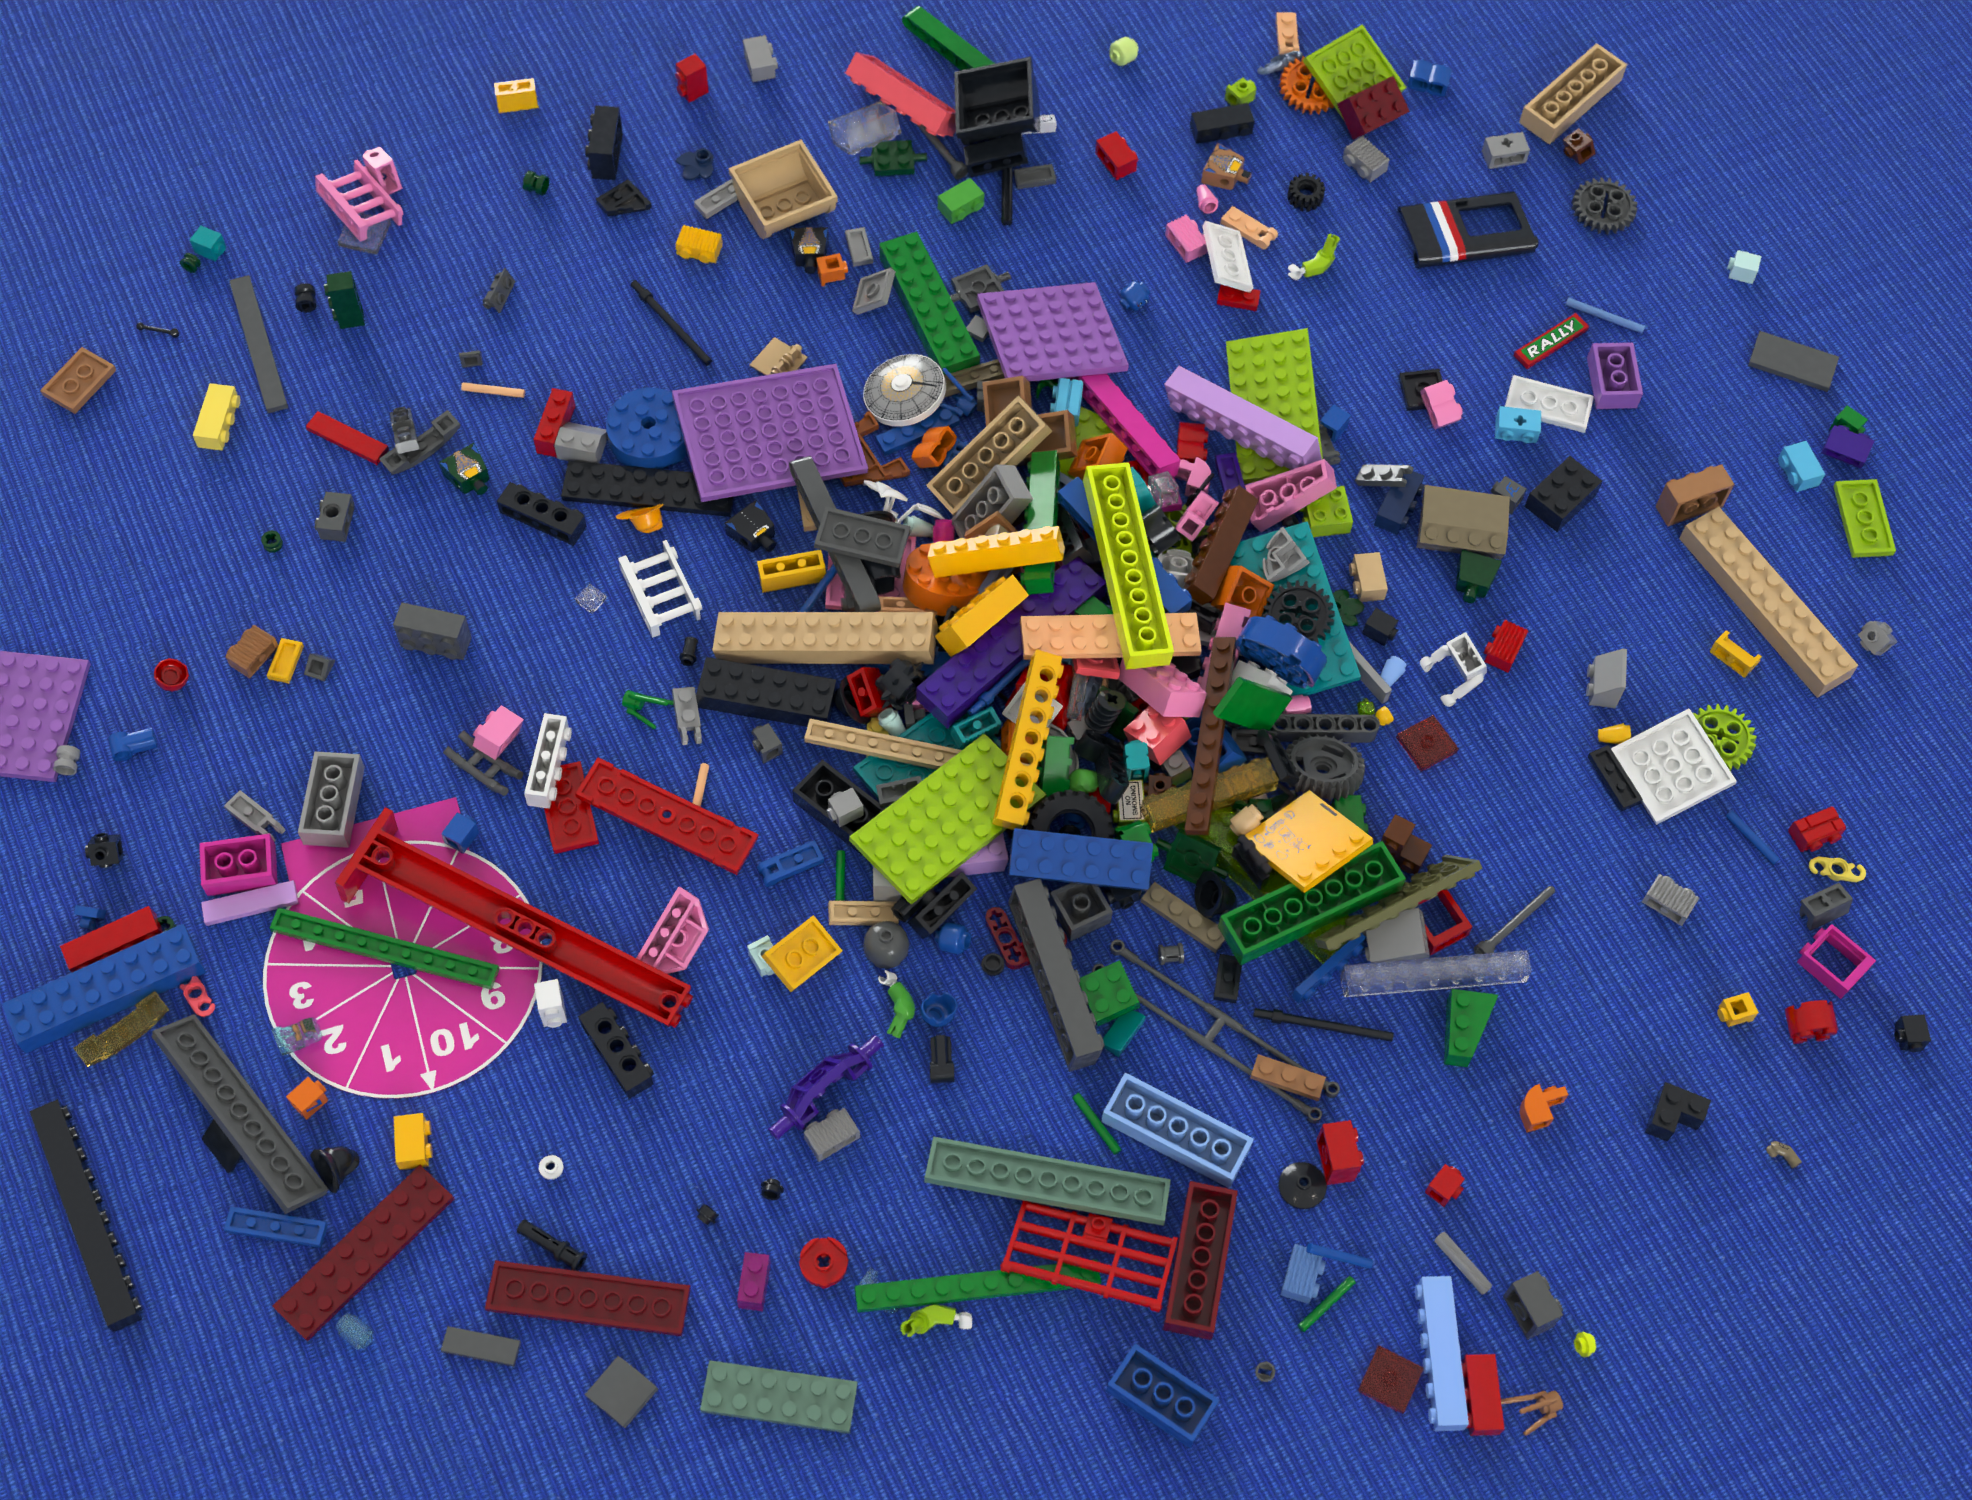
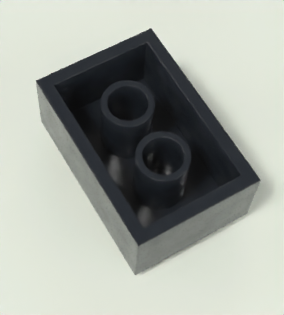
(604, 142)
(1563, 493)

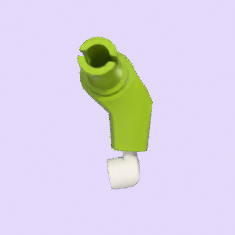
(1320, 263)
(929, 1316)

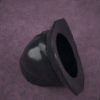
(1213, 895)
(334, 1165)

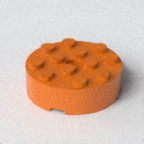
(940, 592)

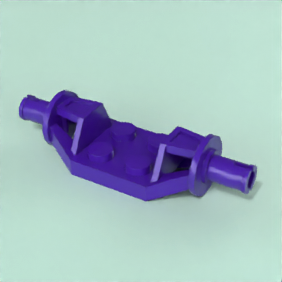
(814, 1084)

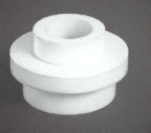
(554, 1173)

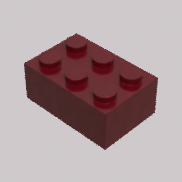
(1373, 107)

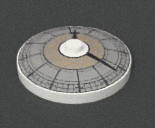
(904, 390)

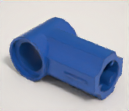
(125, 745)

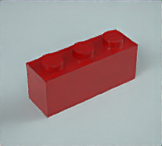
(555, 415)
(1482, 1395)

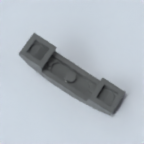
(429, 442)

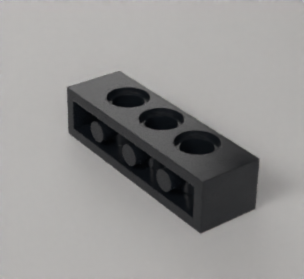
(548, 522)
(630, 1081)

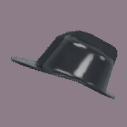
(846, 704)

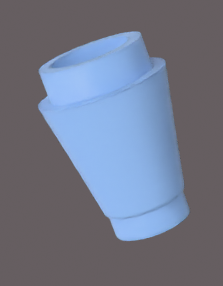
(1393, 670)

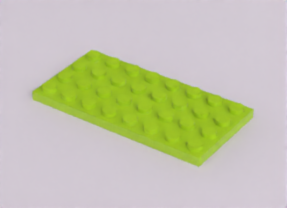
(1278, 377)
(939, 821)

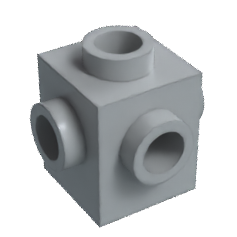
(1877, 637)

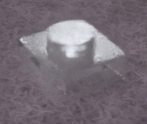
(590, 598)

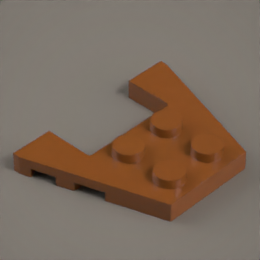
(876, 472)

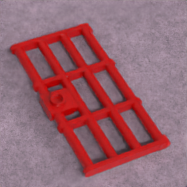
(1094, 1237)

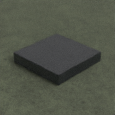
(1413, 383)

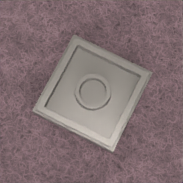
(873, 291)

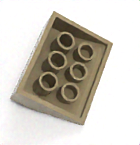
(1463, 521)

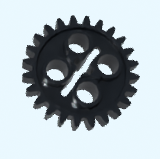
(1303, 597)

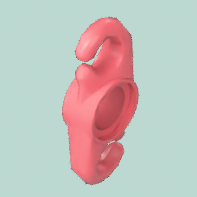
(196, 1003)

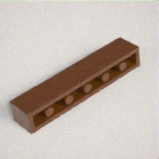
(1220, 544)

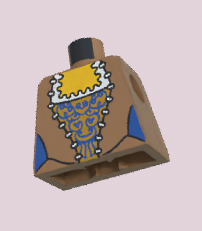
(1224, 169)

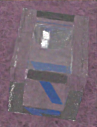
(1163, 489)

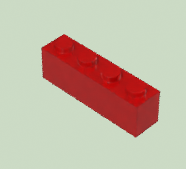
(111, 938)

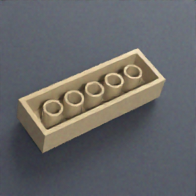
(1572, 93)
(1001, 442)

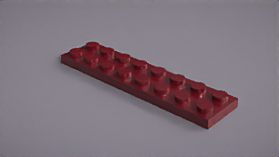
(363, 1253)
(588, 1298)

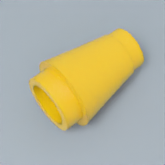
(1614, 734)

